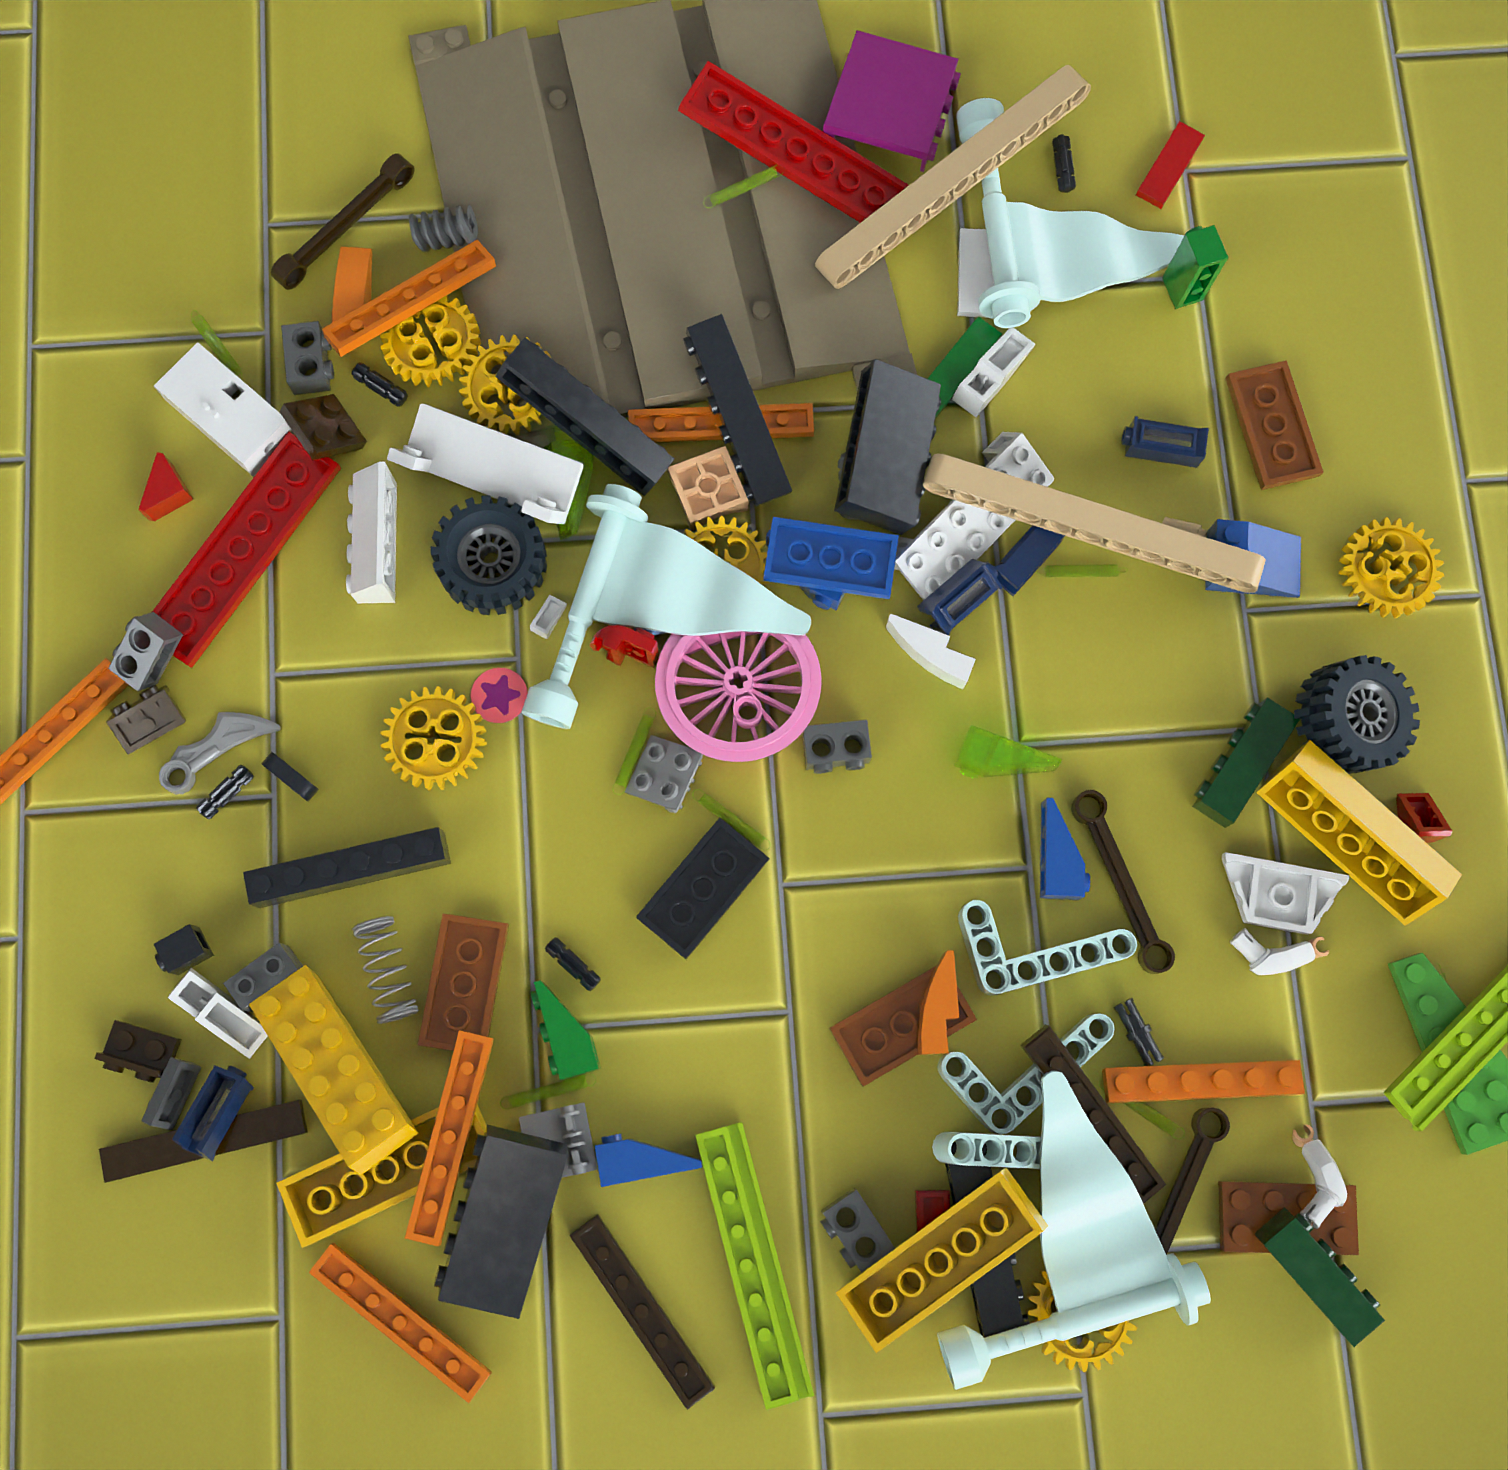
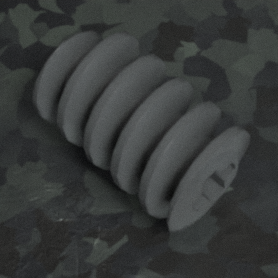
(444, 230)

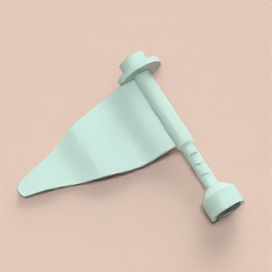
(1053, 252)
(654, 582)
(1095, 1251)

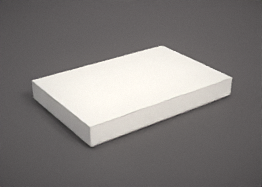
(973, 271)

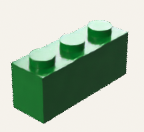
(1195, 266)

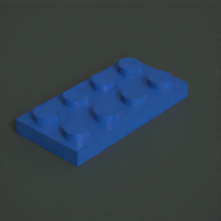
(831, 558)

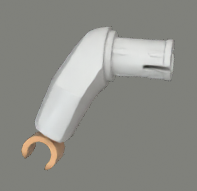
(1275, 960)
(1328, 1179)

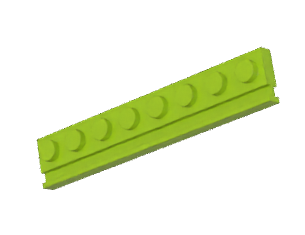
(1453, 1056)
(754, 1266)

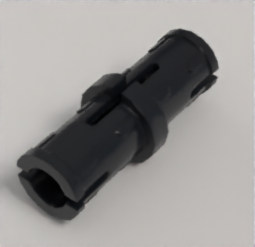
(1138, 1032)

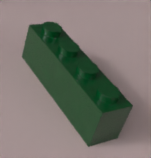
(1245, 763)
(1319, 1276)

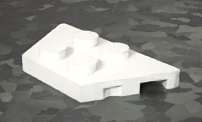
(1281, 893)

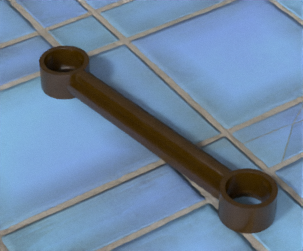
(291, 269)
(1123, 882)
(1188, 1176)

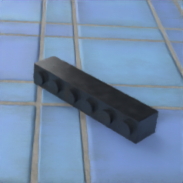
(738, 410)
(584, 416)
(346, 868)
(997, 1292)

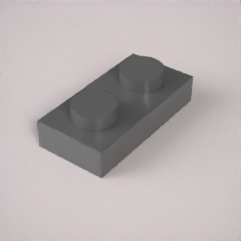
(171, 1093)

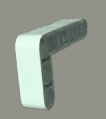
(1038, 960)
(1030, 1078)
(998, 1150)

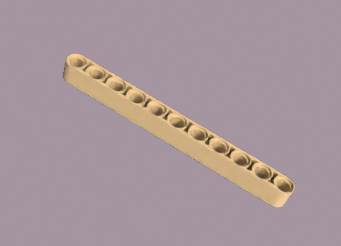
(952, 176)
(1094, 523)

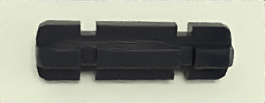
(1064, 163)
(379, 384)
(224, 792)
(572, 964)

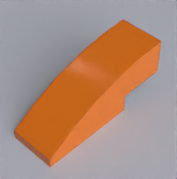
(352, 280)
(938, 1005)

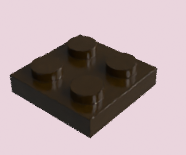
(323, 426)

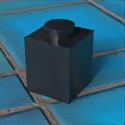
(182, 950)

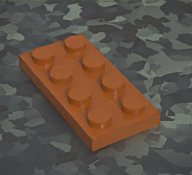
(1274, 425)
(463, 980)
(887, 1029)
(1249, 1205)

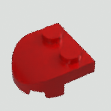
(623, 642)

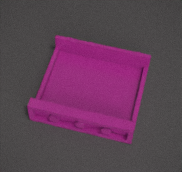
(893, 96)

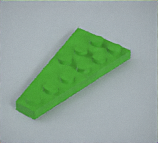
(1481, 1108)

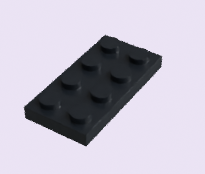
(702, 888)

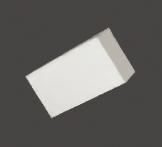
(548, 617)

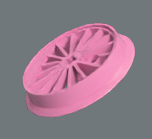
(681, 646)

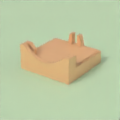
(708, 487)

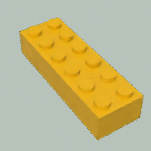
(1359, 834)
(333, 1070)
(336, 1197)
(942, 1260)

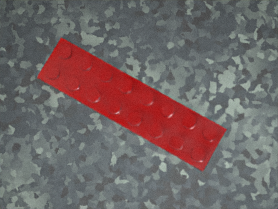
(788, 141)
(243, 545)

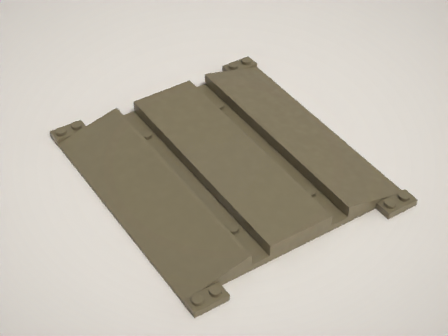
(599, 191)

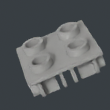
(664, 773)
(566, 1126)

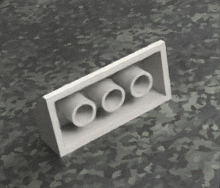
(373, 535)

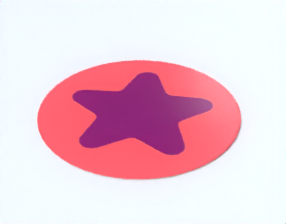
(499, 695)

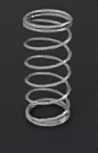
(371, 926)

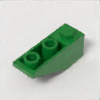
(570, 1042)

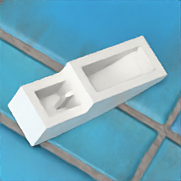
(993, 371)
(930, 650)
(218, 1013)

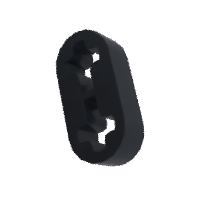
(290, 776)

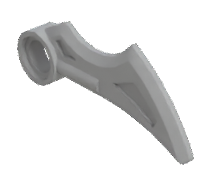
(227, 733)

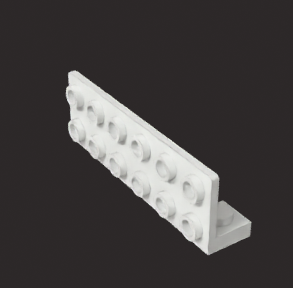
(491, 463)
(964, 530)

